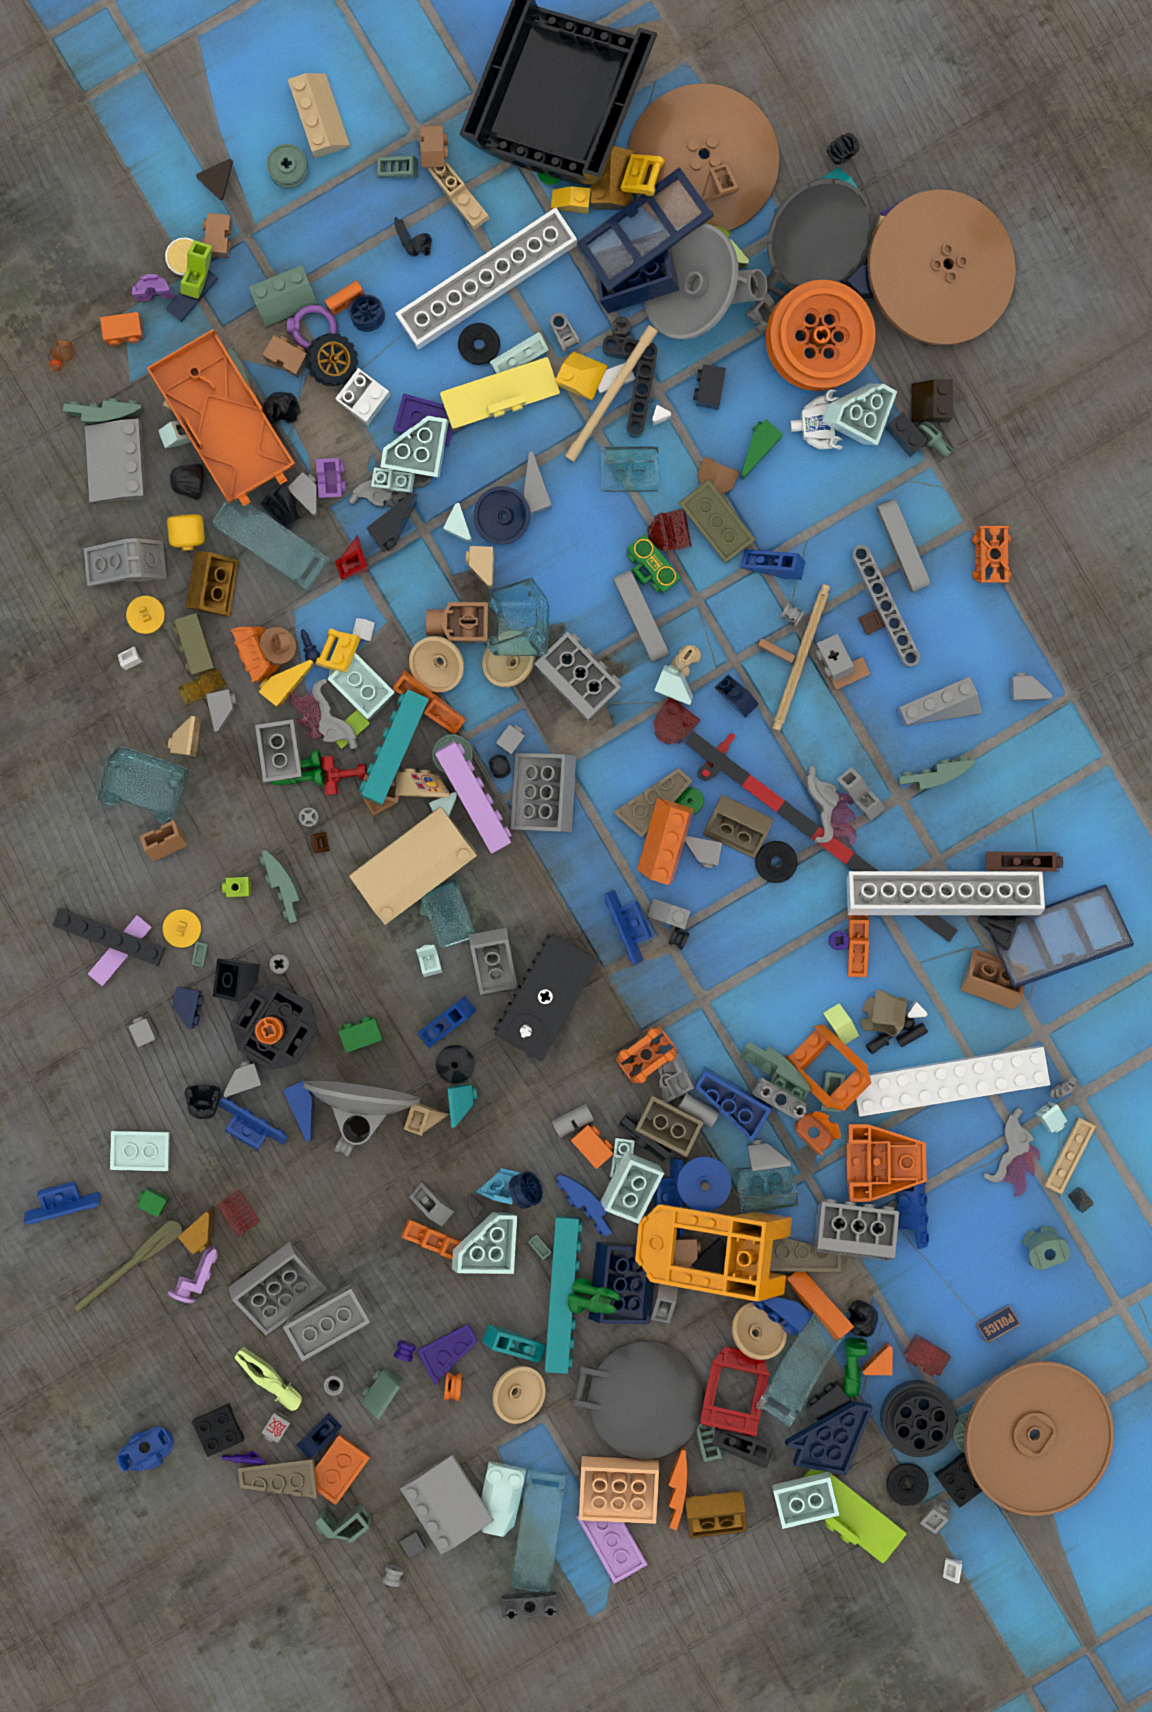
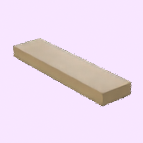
(1069, 1155)

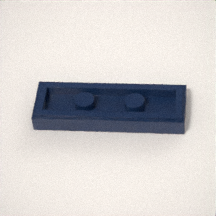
(183, 304)

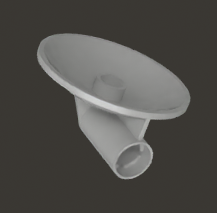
(707, 285)
(359, 1100)

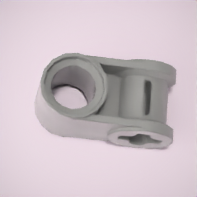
(564, 335)

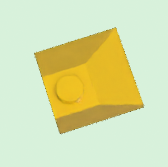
(581, 375)

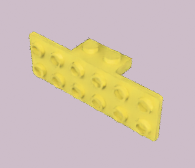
(499, 393)

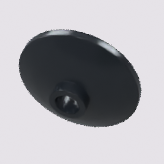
(460, 1055)

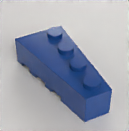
(734, 1102)

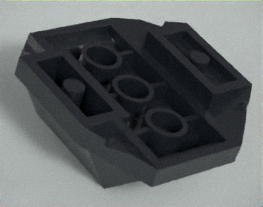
(290, 1009)

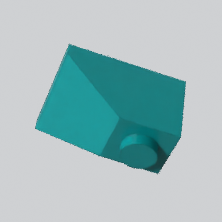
(460, 1101)

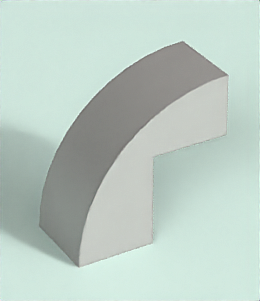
(860, 794)

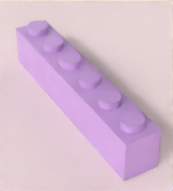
(472, 796)

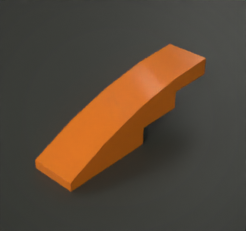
(858, 945)
(430, 1238)
(678, 1481)

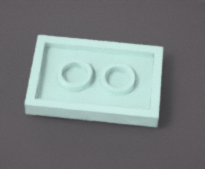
(140, 1150)

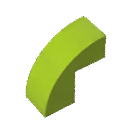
(197, 269)

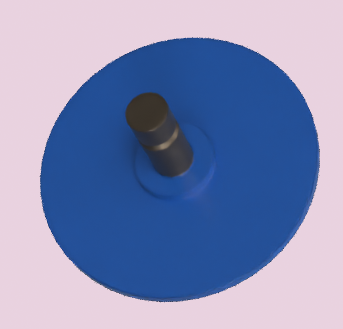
(704, 1183)

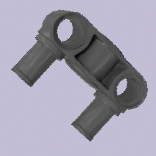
(544, 1605)

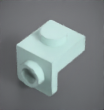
(429, 960)

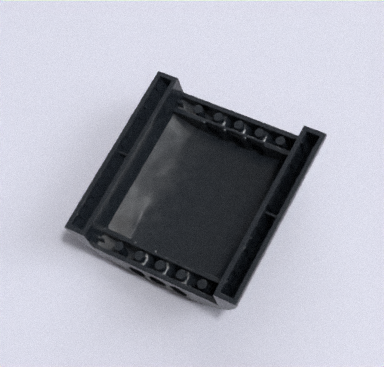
(556, 92)

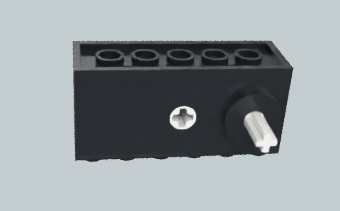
(529, 1020)

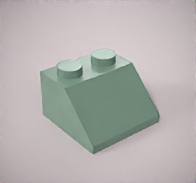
(381, 1391)

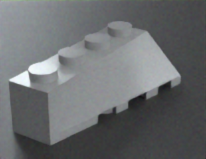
(947, 703)

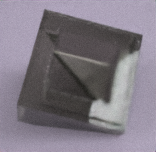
(1080, 1199)

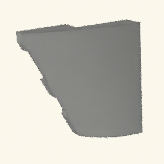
(675, 1079)

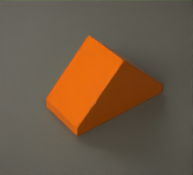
(880, 1362)

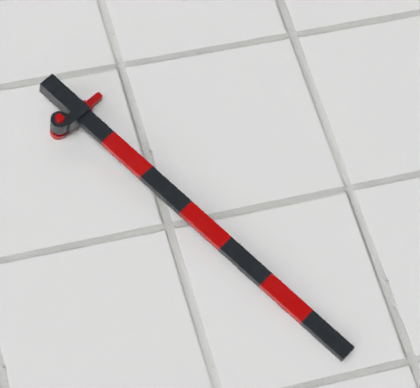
(718, 761)

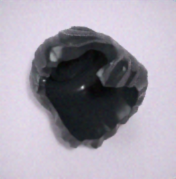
(281, 407)
(188, 480)
(202, 1100)
(863, 1318)

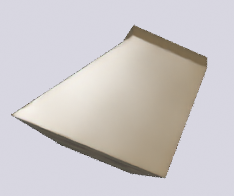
(422, 1118)

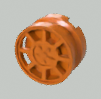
(269, 1030)
(455, 1386)

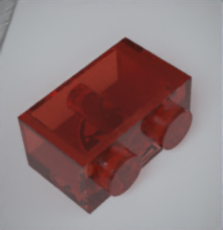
(927, 1355)

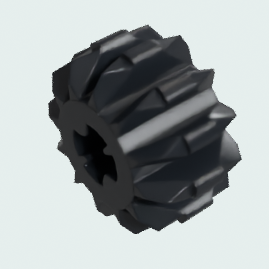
(843, 148)

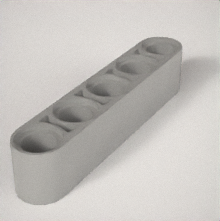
(903, 545)
(641, 616)

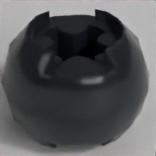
(499, 766)

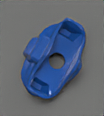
(134, 1459)

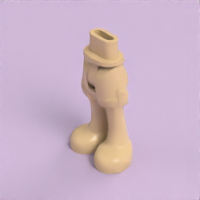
(686, 656)

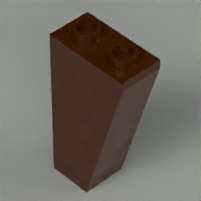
(1024, 861)

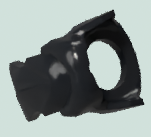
(414, 245)

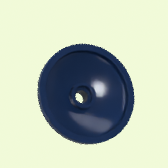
(489, 514)

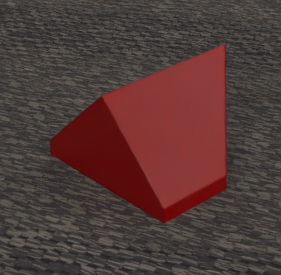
(352, 561)

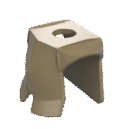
(884, 1013)

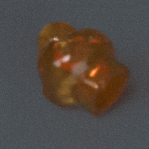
(59, 352)

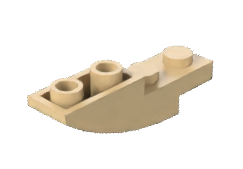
(459, 195)

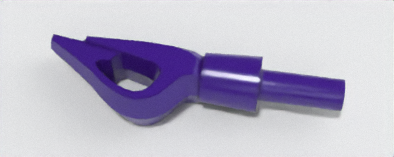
(248, 1458)

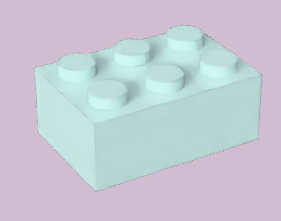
(632, 1187)
(805, 1500)

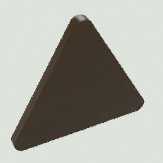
(217, 178)

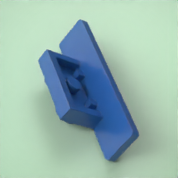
(630, 924)
(248, 1127)
(667, 1190)
(60, 1201)
(913, 1213)

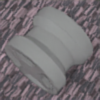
(306, 817)
(344, 1147)
(393, 1575)

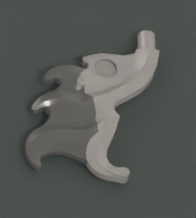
(378, 496)

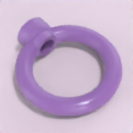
(293, 324)

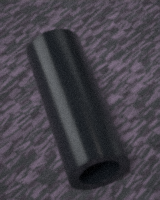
(911, 1035)

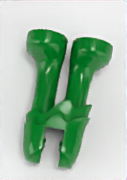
(315, 775)
(598, 1303)
(854, 1348)

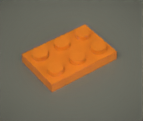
(339, 1468)

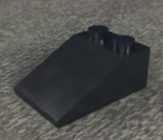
(390, 526)

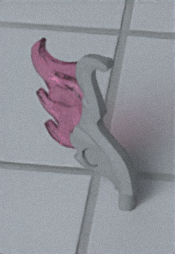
(318, 717)
(835, 812)
(1018, 1157)

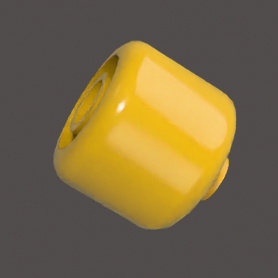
(186, 531)

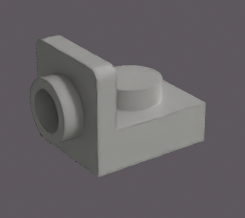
(936, 1516)

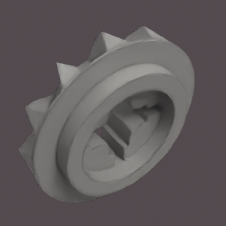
(1064, 1088)

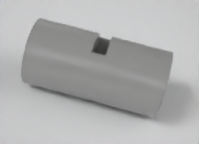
(698, 1110)
(572, 1120)
(332, 1388)

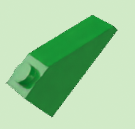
(762, 441)

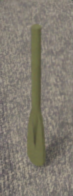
(156, 1242)

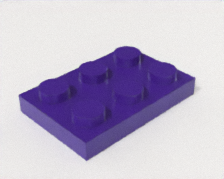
(414, 410)

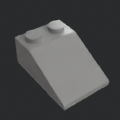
(279, 750)
(493, 961)

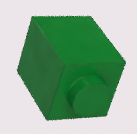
(152, 1201)

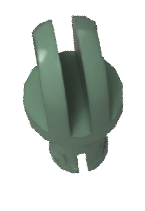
(934, 438)

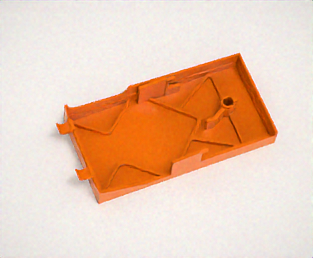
(221, 417)

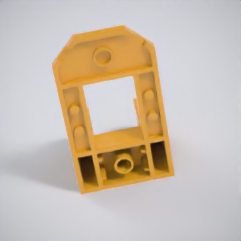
(747, 1251)

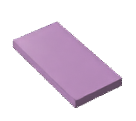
(614, 1547)

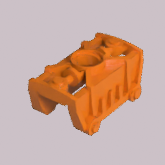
(983, 558)
(252, 654)
(651, 1064)

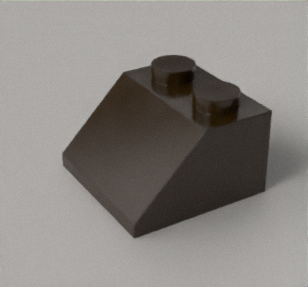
(932, 401)

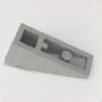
(534, 488)

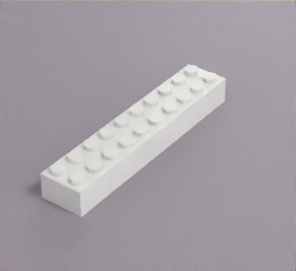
(486, 278)
(944, 893)
(954, 1080)

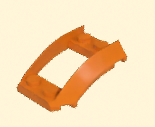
(810, 1050)

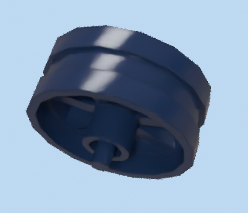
(367, 314)
(525, 1190)

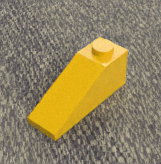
(282, 684)

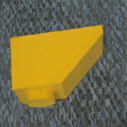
(571, 199)

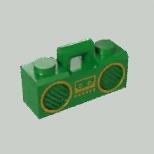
(658, 568)

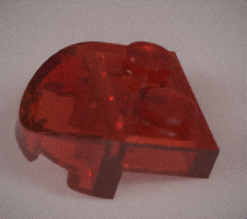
(670, 531)
(674, 722)

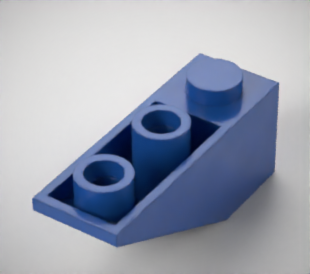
(785, 1312)

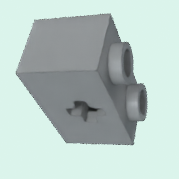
(834, 648)

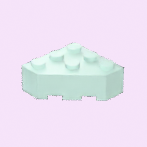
(862, 413)
(418, 449)
(488, 1247)

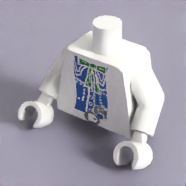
(813, 430)

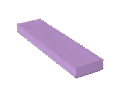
(112, 958)

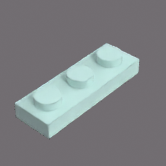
(520, 354)

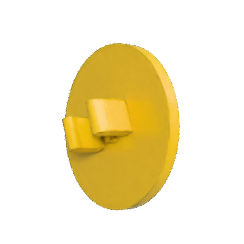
(145, 614)
(181, 928)

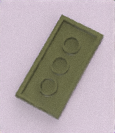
(717, 520)

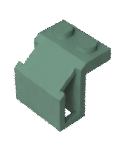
(327, 1524)

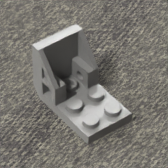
(125, 561)

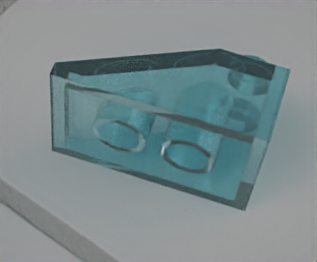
(448, 914)

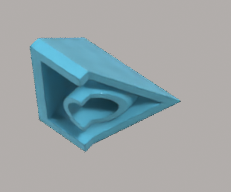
(498, 1186)

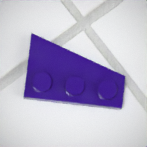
(446, 1351)

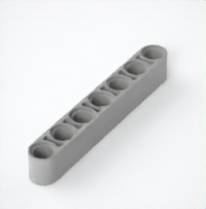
(885, 596)

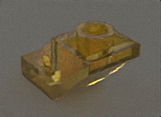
(205, 684)

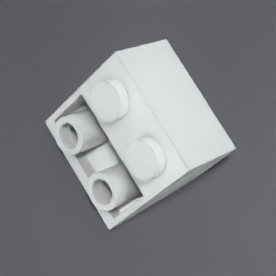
(363, 397)

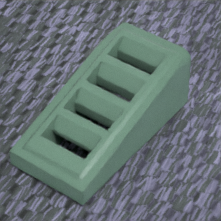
(413, 167)
(701, 1442)

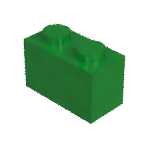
(361, 1034)

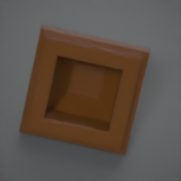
(319, 842)

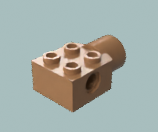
(459, 622)

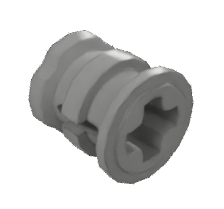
(792, 614)
(273, 964)

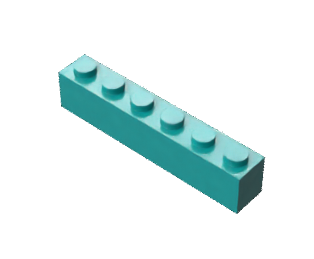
(394, 747)

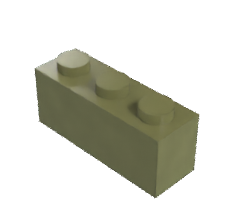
(194, 644)

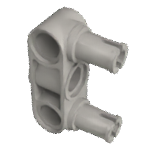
(791, 1106)

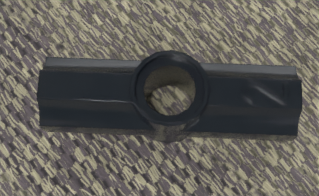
(629, 1125)

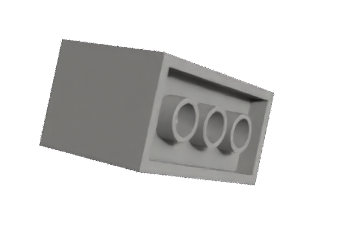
(564, 676)
(854, 1243)
(328, 1321)

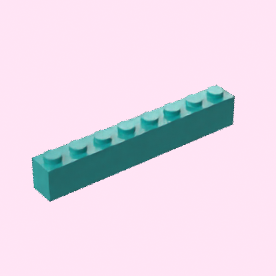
(563, 1276)

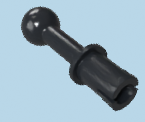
(882, 1040)

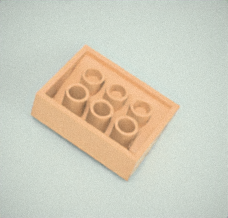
(618, 1489)

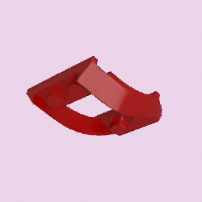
(730, 1419)

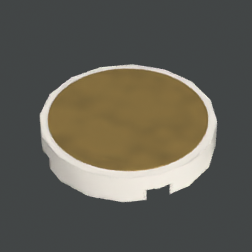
(177, 255)

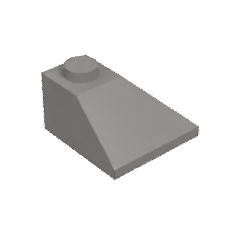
(764, 1156)

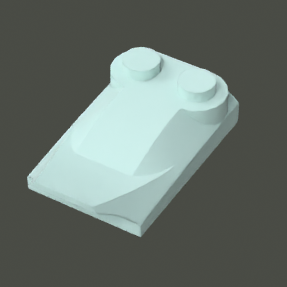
(362, 687)
(502, 1496)

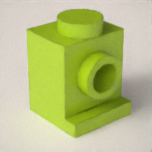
(244, 887)

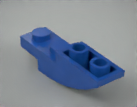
(581, 1195)

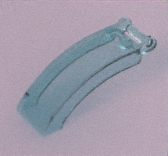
(269, 541)
(799, 1370)
(538, 1532)

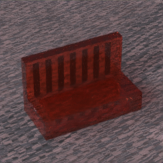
(238, 1213)

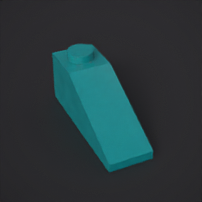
(512, 1343)

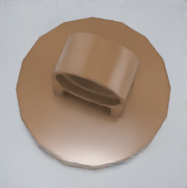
(277, 645)

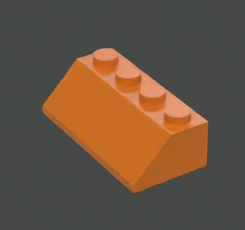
(665, 841)

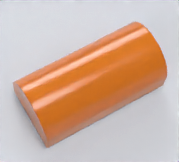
(344, 297)

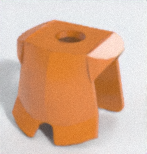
(826, 1129)

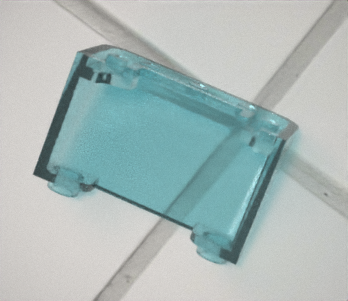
(520, 620)
(143, 782)

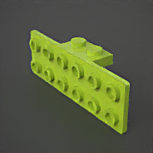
(862, 1522)

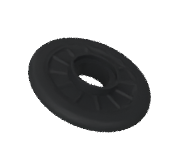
(475, 332)
(764, 858)
(907, 1496)

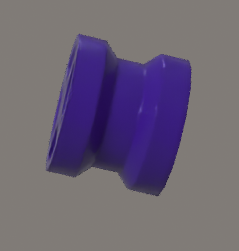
(836, 938)
(404, 1350)

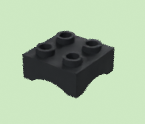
(712, 1258)
(218, 1430)
(958, 1480)

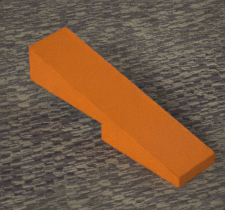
(435, 707)
(820, 1304)

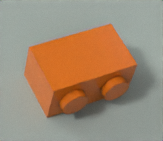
(122, 328)
(592, 1145)

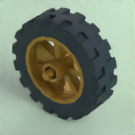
(346, 349)

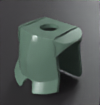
(1040, 1242)

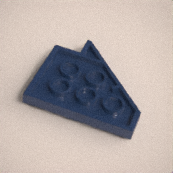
(832, 1440)

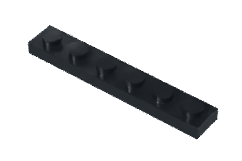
(109, 936)

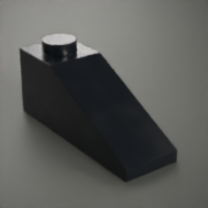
(743, 1447)

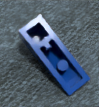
(773, 563)
(447, 1022)
(302, 1105)

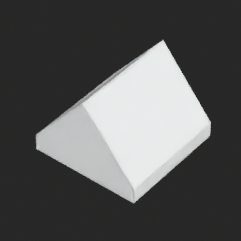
(660, 415)
(364, 629)
(129, 658)
(915, 1010)
(952, 1570)

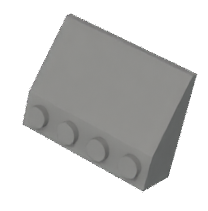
(116, 461)
(543, 792)
(277, 1288)
(446, 1504)

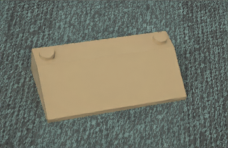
(413, 865)

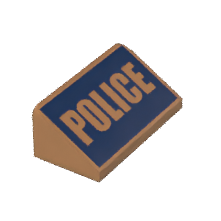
(998, 1324)

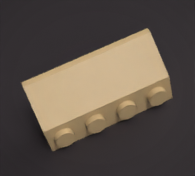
(318, 113)

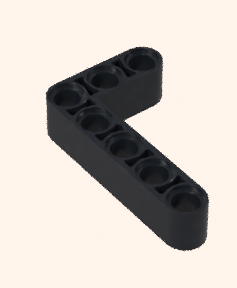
(640, 380)

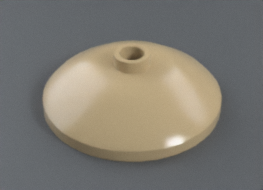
(429, 669)
(501, 671)
(769, 1335)
(525, 1399)

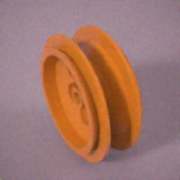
(849, 318)

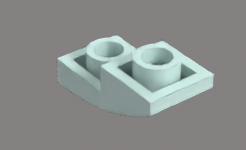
(393, 480)
(620, 1147)

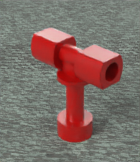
(333, 774)

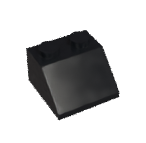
(234, 979)

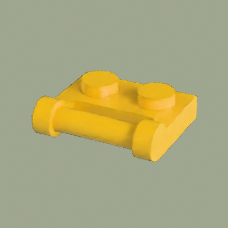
(637, 171)
(342, 653)

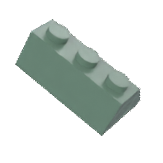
(282, 296)

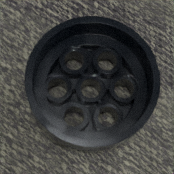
(908, 1395)

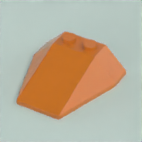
(881, 1162)

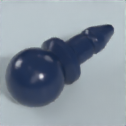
(310, 650)

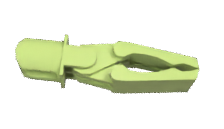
(269, 1379)

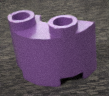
(151, 285)
(330, 477)

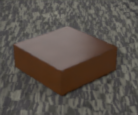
(871, 622)

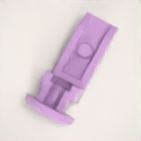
(203, 1272)

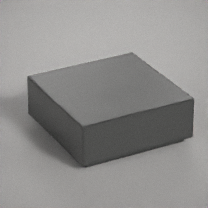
(412, 1544)

